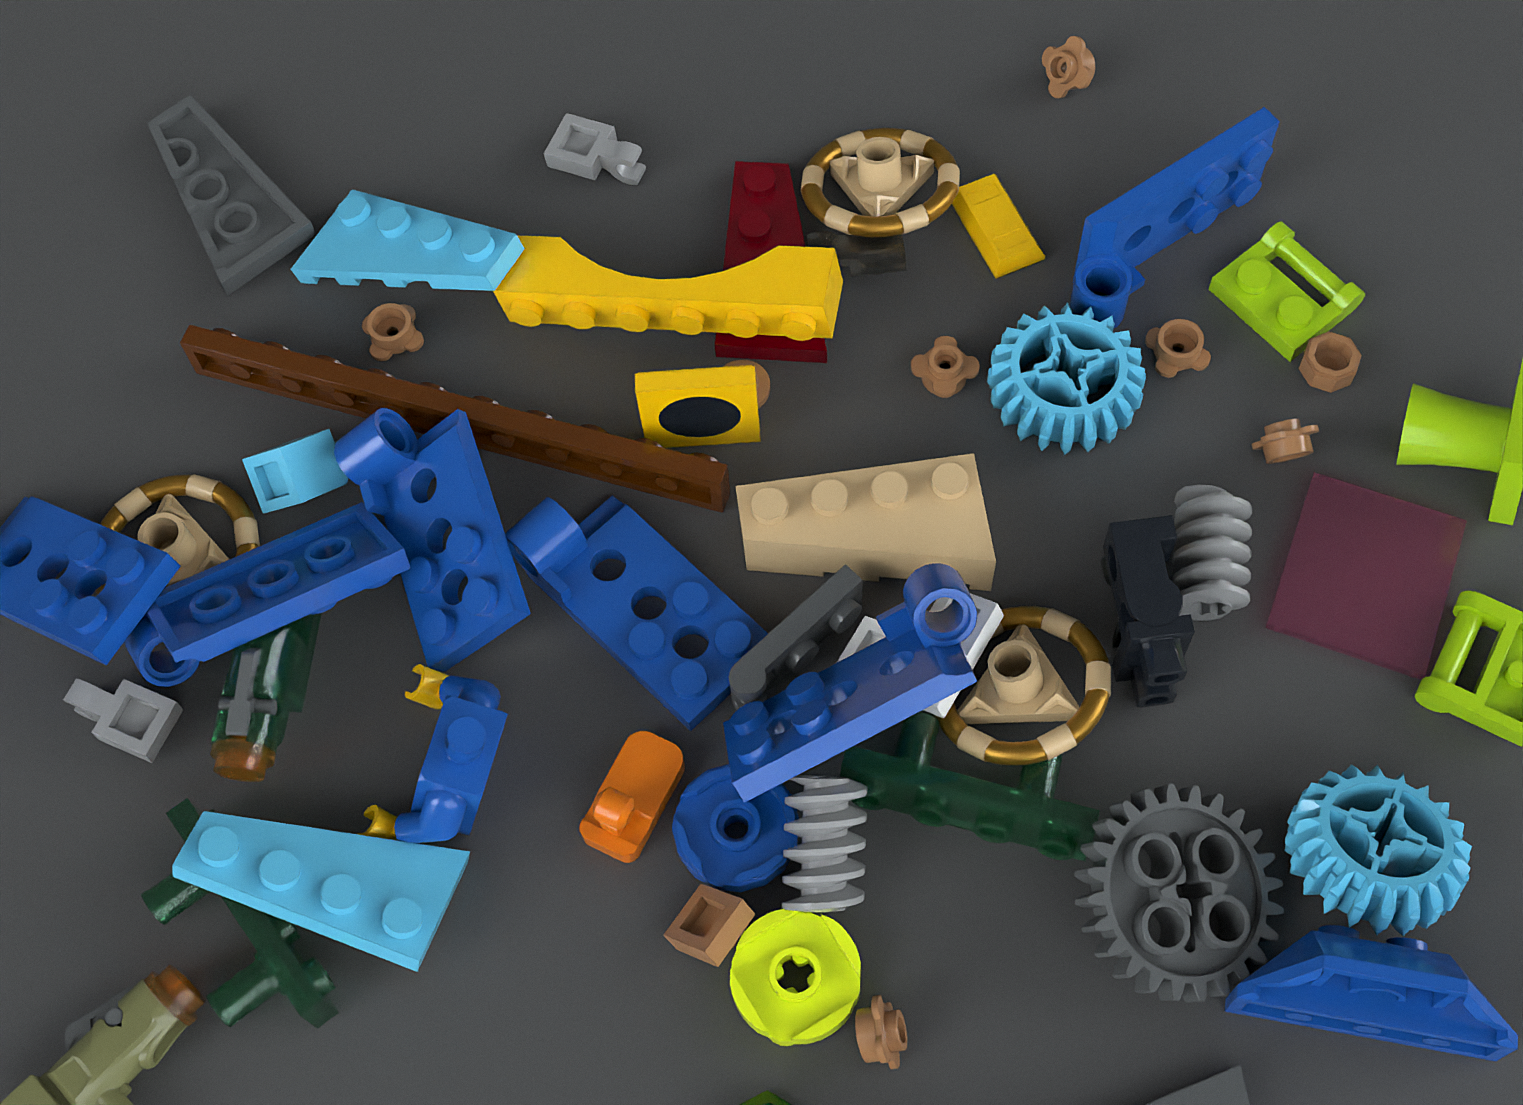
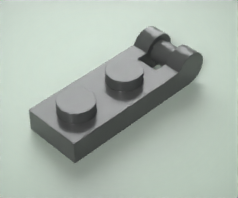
(796, 639)

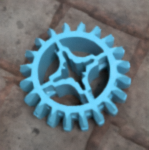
(1055, 393)
(1377, 850)

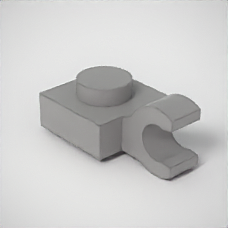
(588, 146)
(129, 719)

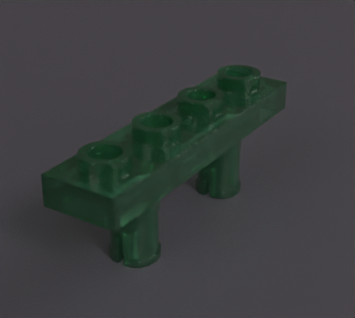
(990, 810)
(277, 961)

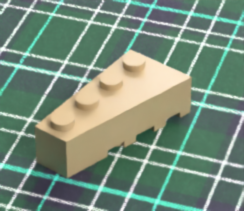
(872, 521)

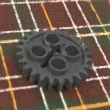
(1127, 897)

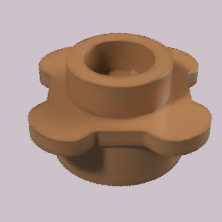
(1079, 66)
(391, 318)
(1179, 334)
(945, 381)
(1286, 441)
(881, 1033)

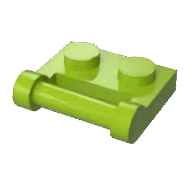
(1275, 303)
(1498, 694)

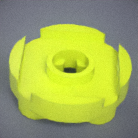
(804, 939)

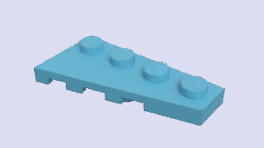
(404, 245)
(335, 883)

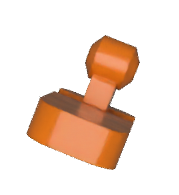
(633, 796)

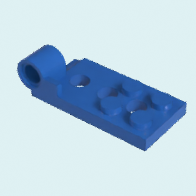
(1165, 209)
(394, 482)
(93, 557)
(562, 563)
(263, 592)
(861, 694)

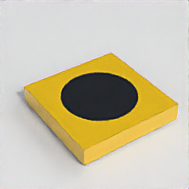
(699, 406)

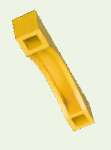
(776, 294)

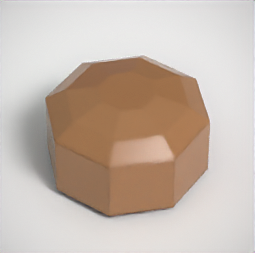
(1330, 362)

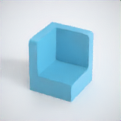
(295, 471)

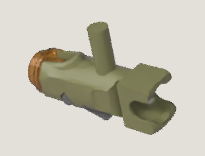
(115, 1044)

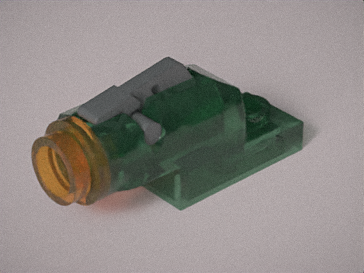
(259, 691)

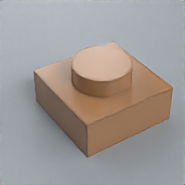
(709, 924)

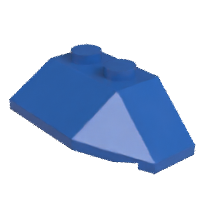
(1377, 993)

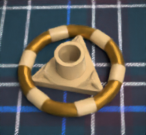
(880, 181)
(174, 528)
(1027, 688)

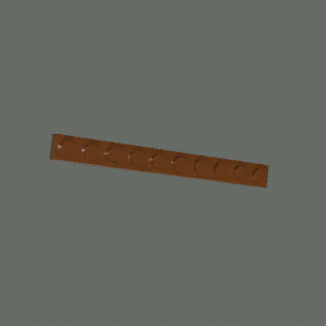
(496, 428)

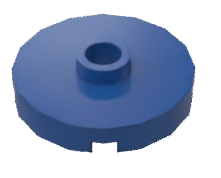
(728, 863)

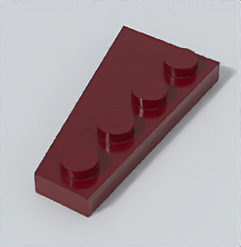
(760, 219)

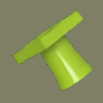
(1468, 435)

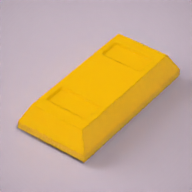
(996, 226)

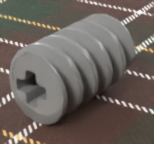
(1211, 551)
(825, 844)

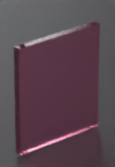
(1367, 575)

